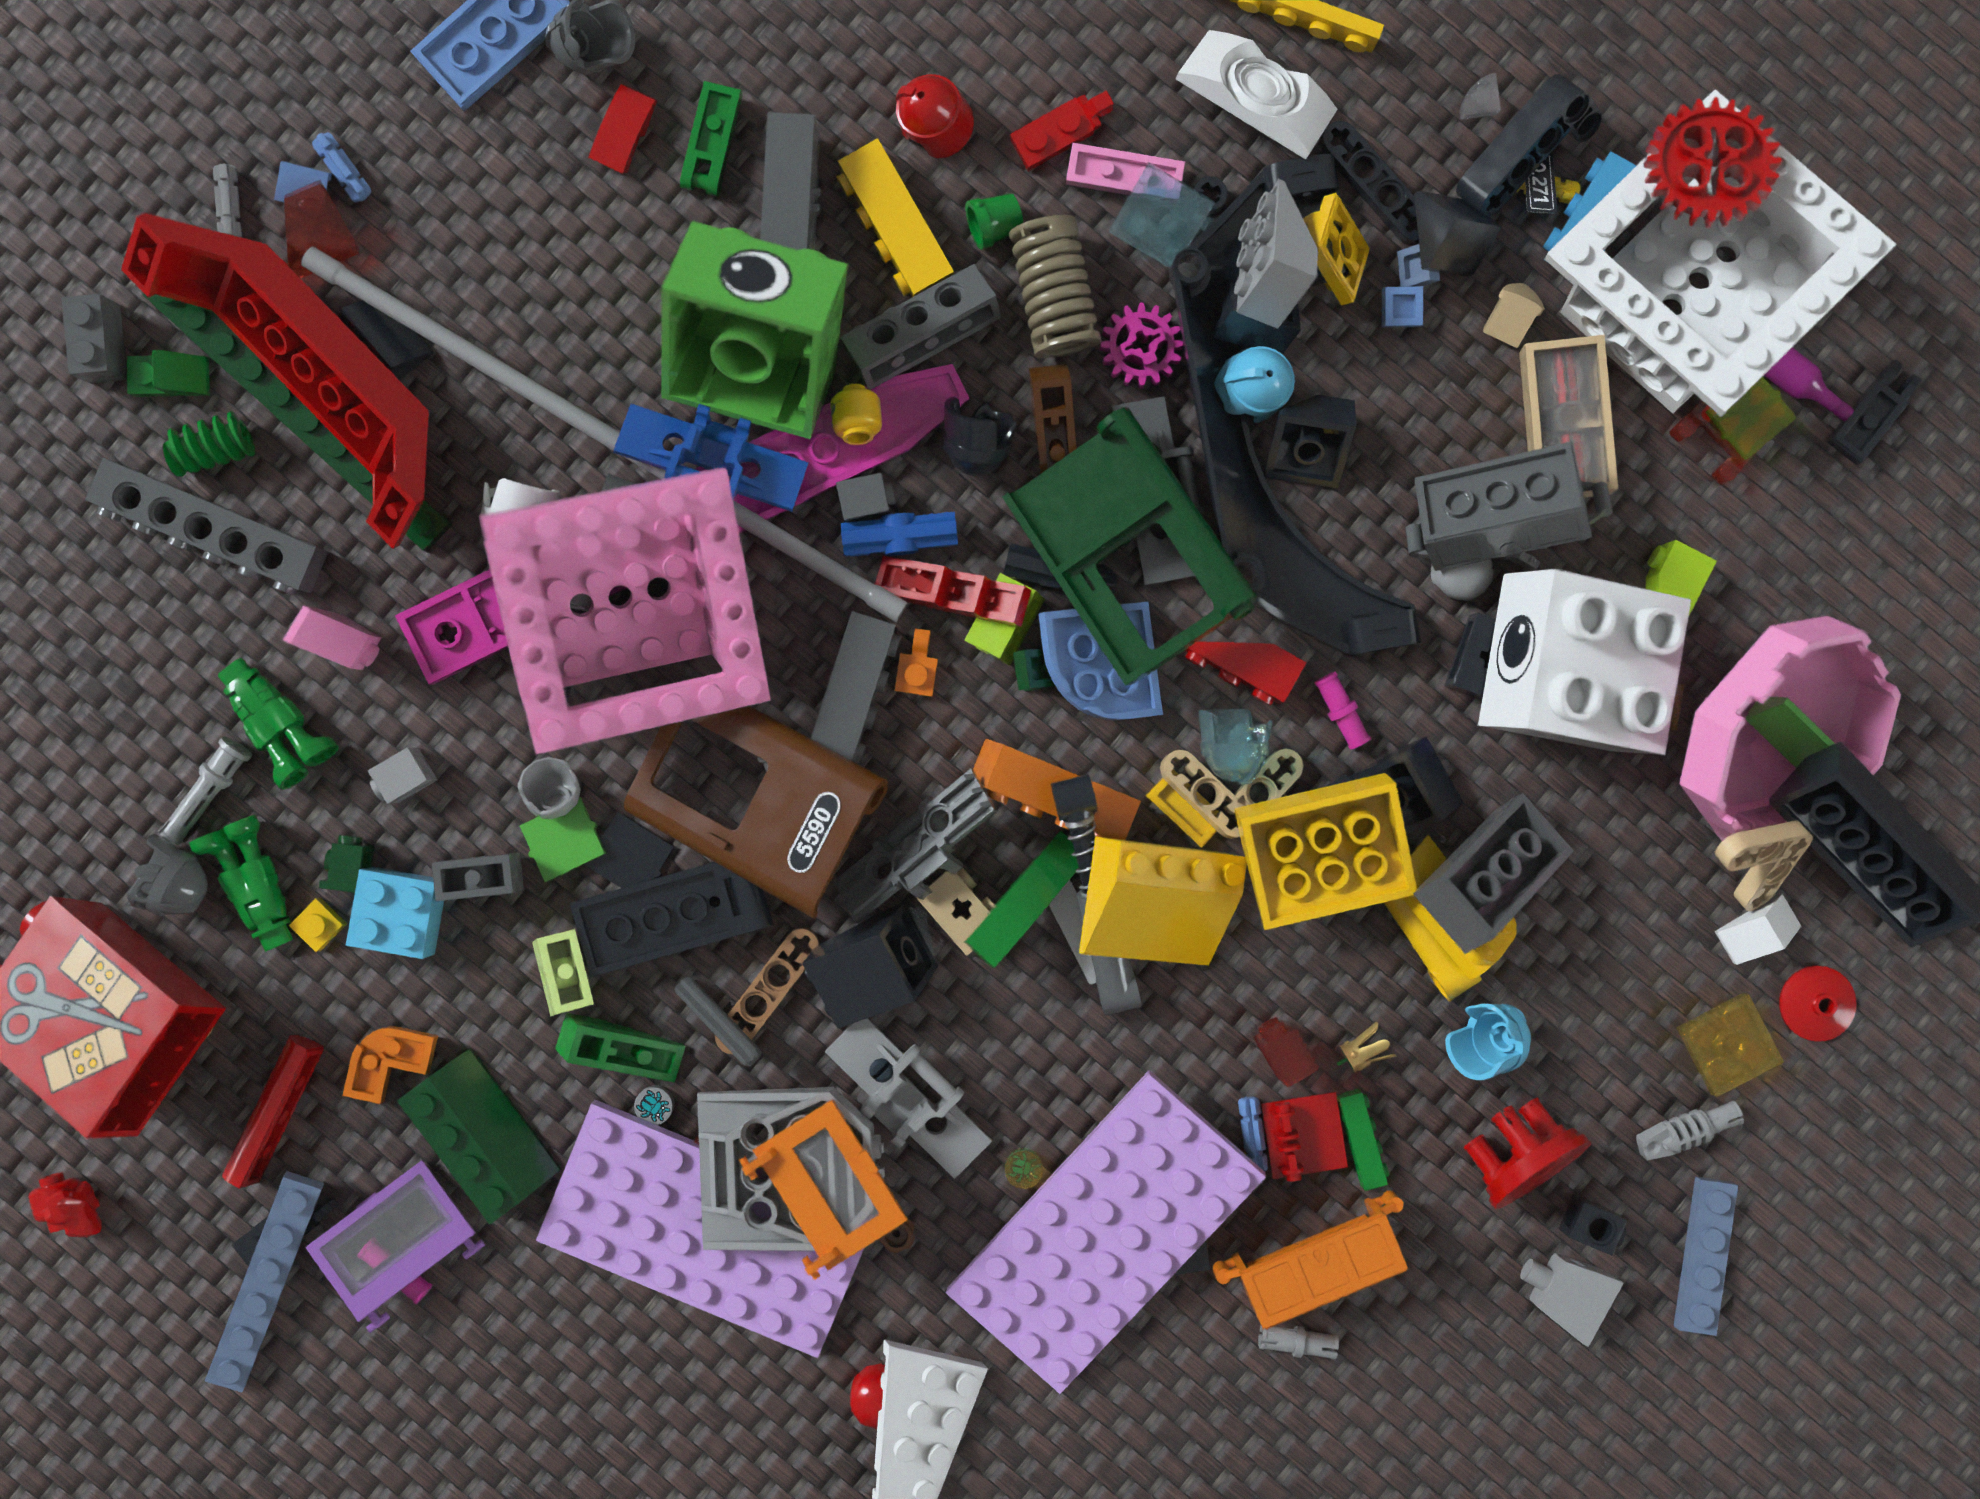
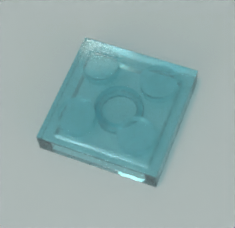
(1161, 215)

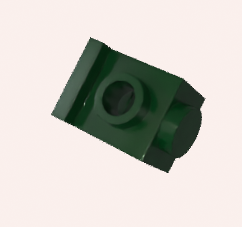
(344, 862)

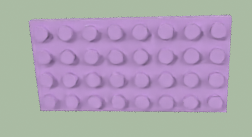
(637, 1212)
(1105, 1232)

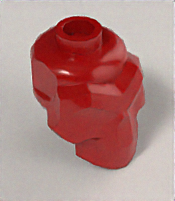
(66, 1205)

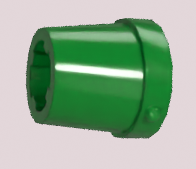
(992, 218)

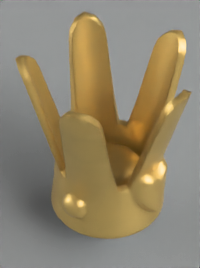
(1360, 1057)

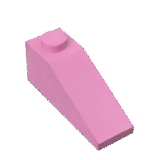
(334, 638)

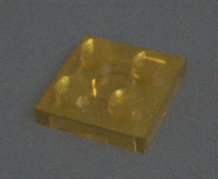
(1730, 1044)

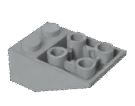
(1274, 259)

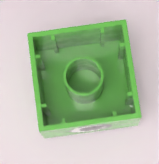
(751, 328)

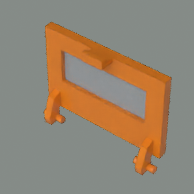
(828, 1186)

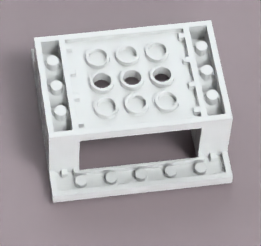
(1788, 273)

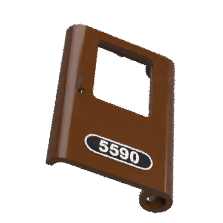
(795, 820)

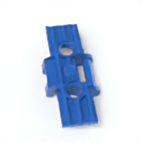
(711, 447)

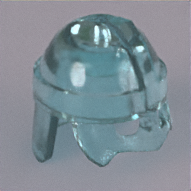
(1230, 744)

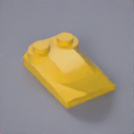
(1425, 862)

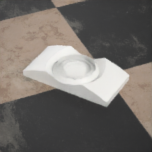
(1258, 90)

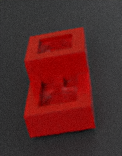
(622, 127)

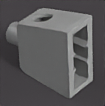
(1572, 1293)

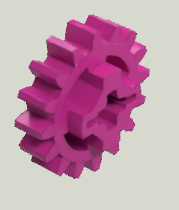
(1136, 330)

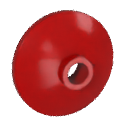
(1801, 1000)

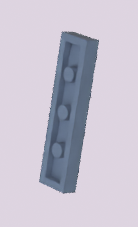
(1705, 1256)

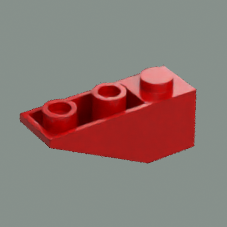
(1257, 665)

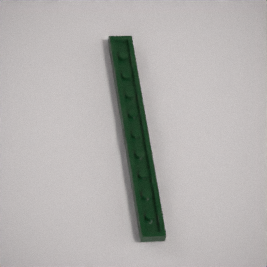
(248, 370)

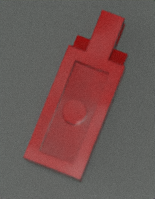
(1060, 128)

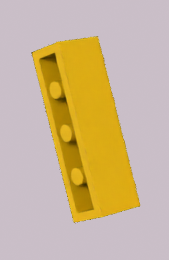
(894, 218)

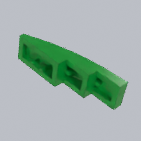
(1024, 901)

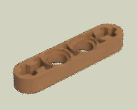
(765, 988)

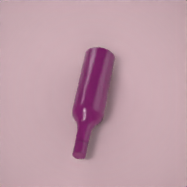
(1804, 380)

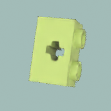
(562, 972)

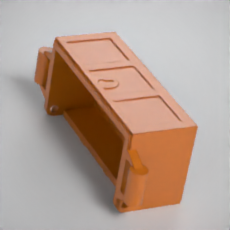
(1320, 1266)

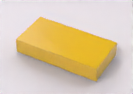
(1182, 812)

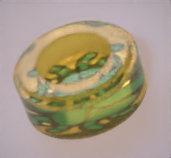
(1023, 1168)

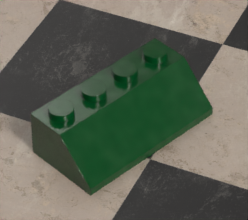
(479, 1135)

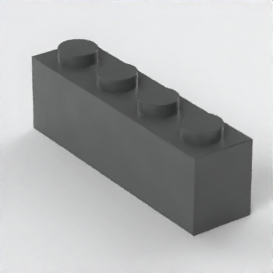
(854, 684)

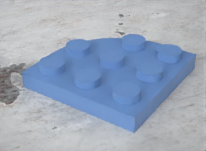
(1086, 674)

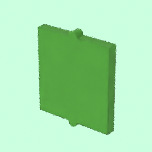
(563, 842)

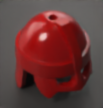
(937, 121)

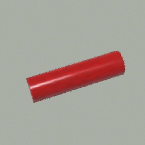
(273, 1111)

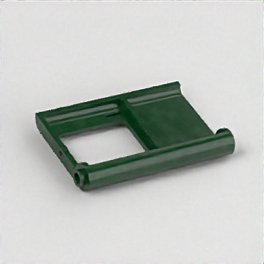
(1101, 502)

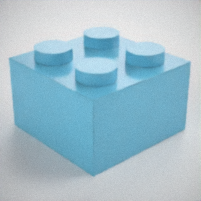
(395, 913)

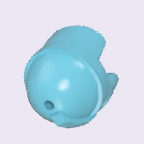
(1250, 388)
(1491, 1043)

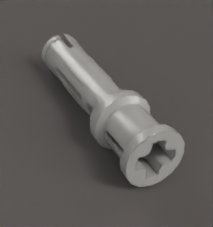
(213, 777)

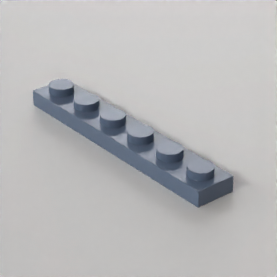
(264, 1281)

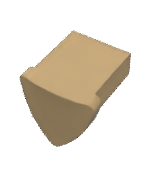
(1513, 313)

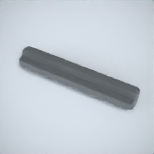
(718, 1021)

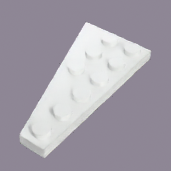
(921, 1419)

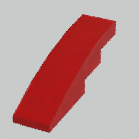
(954, 590)

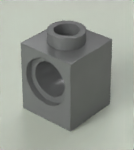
(865, 497)

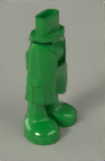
(268, 718)
(253, 884)

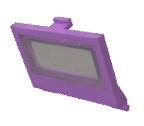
(391, 1242)

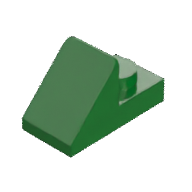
(168, 375)

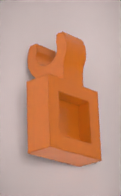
(917, 671)

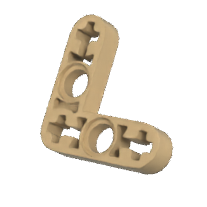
(1240, 797)
(1770, 854)

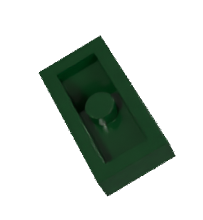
(1031, 670)

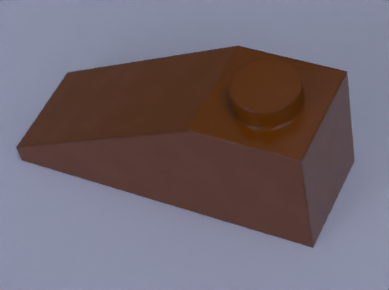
(1052, 413)

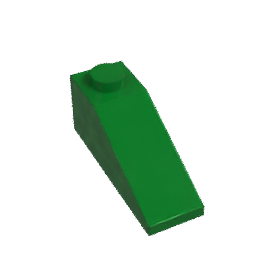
(618, 1048)

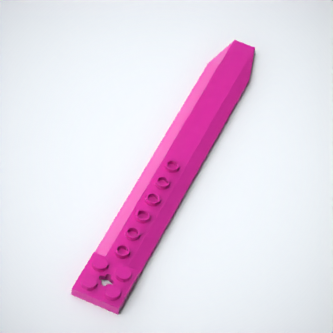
(909, 410)

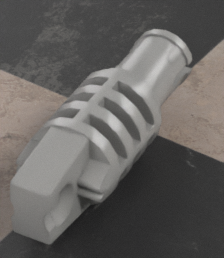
(1687, 1130)

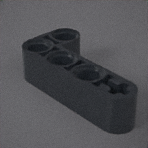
(1526, 142)

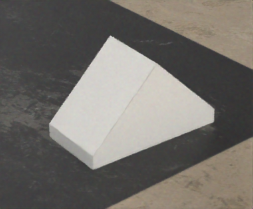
(1759, 931)

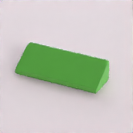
(1787, 729)

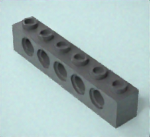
(117, 483)

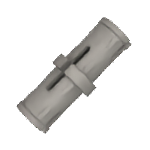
(1299, 1342)

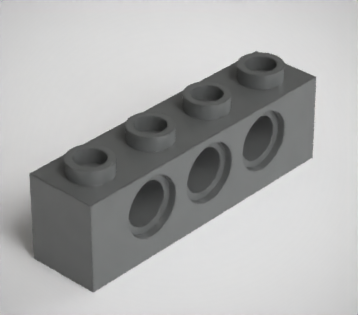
(945, 314)

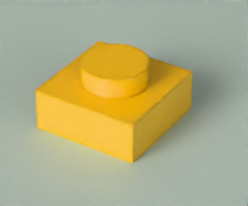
(318, 924)

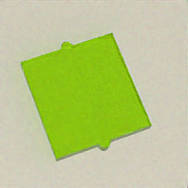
(1753, 418)

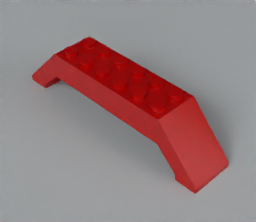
(301, 346)

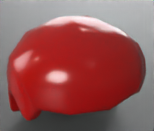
(867, 1395)

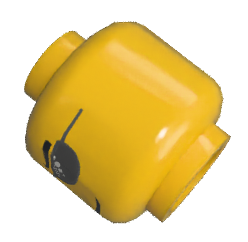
(856, 414)

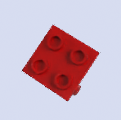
(1304, 1136)

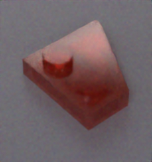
(316, 223)

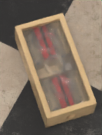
(1570, 401)

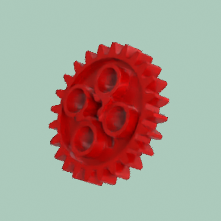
(1749, 165)

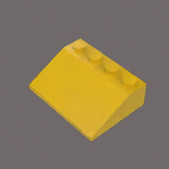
(1326, 850)
(1159, 901)

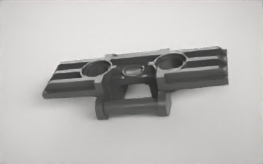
(1160, 557)
(916, 847)

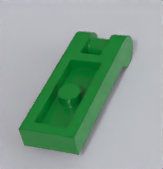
(711, 137)

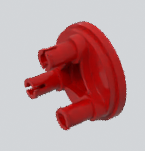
(1534, 1155)

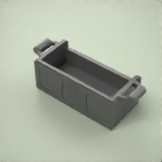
(1504, 507)

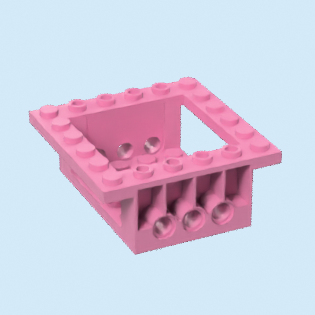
(625, 538)

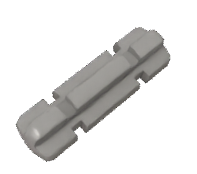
(227, 199)

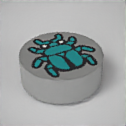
(654, 1104)

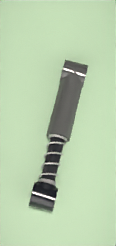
(1076, 808)

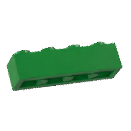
(1361, 1139)

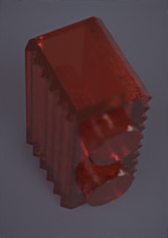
(1285, 1051)

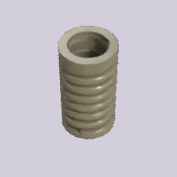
(1062, 286)

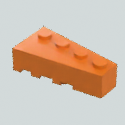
(1028, 780)

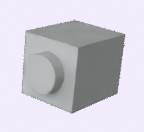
(401, 776)

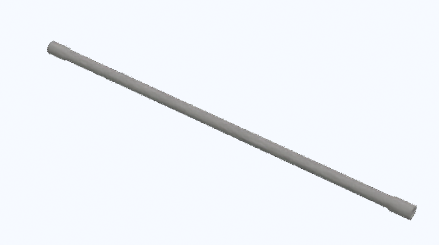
(338, 274)

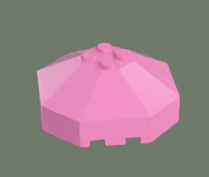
(1827, 676)

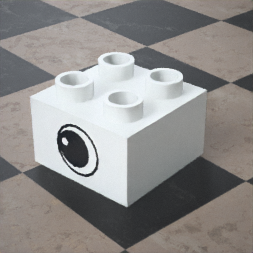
(1584, 661)

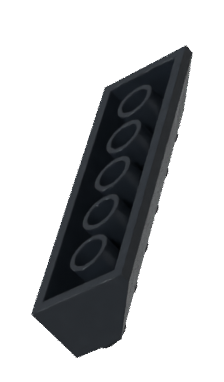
(1878, 846)

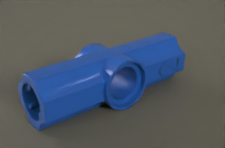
(899, 534)

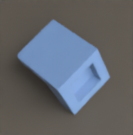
(296, 176)

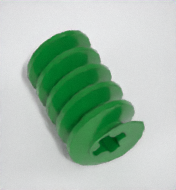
(207, 445)

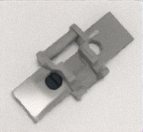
(899, 1105)

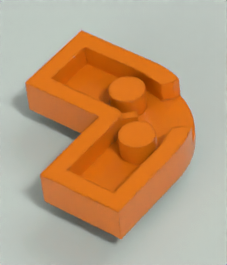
(382, 1051)

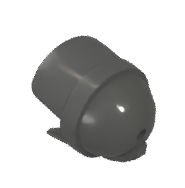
(599, 30)
(170, 879)

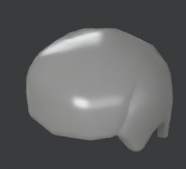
(1464, 581)
(549, 788)

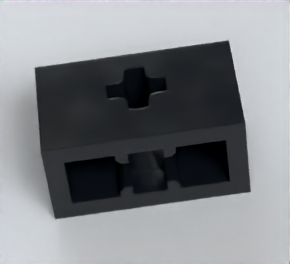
(1467, 669)

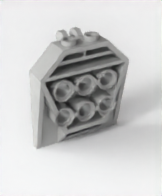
(726, 1138)

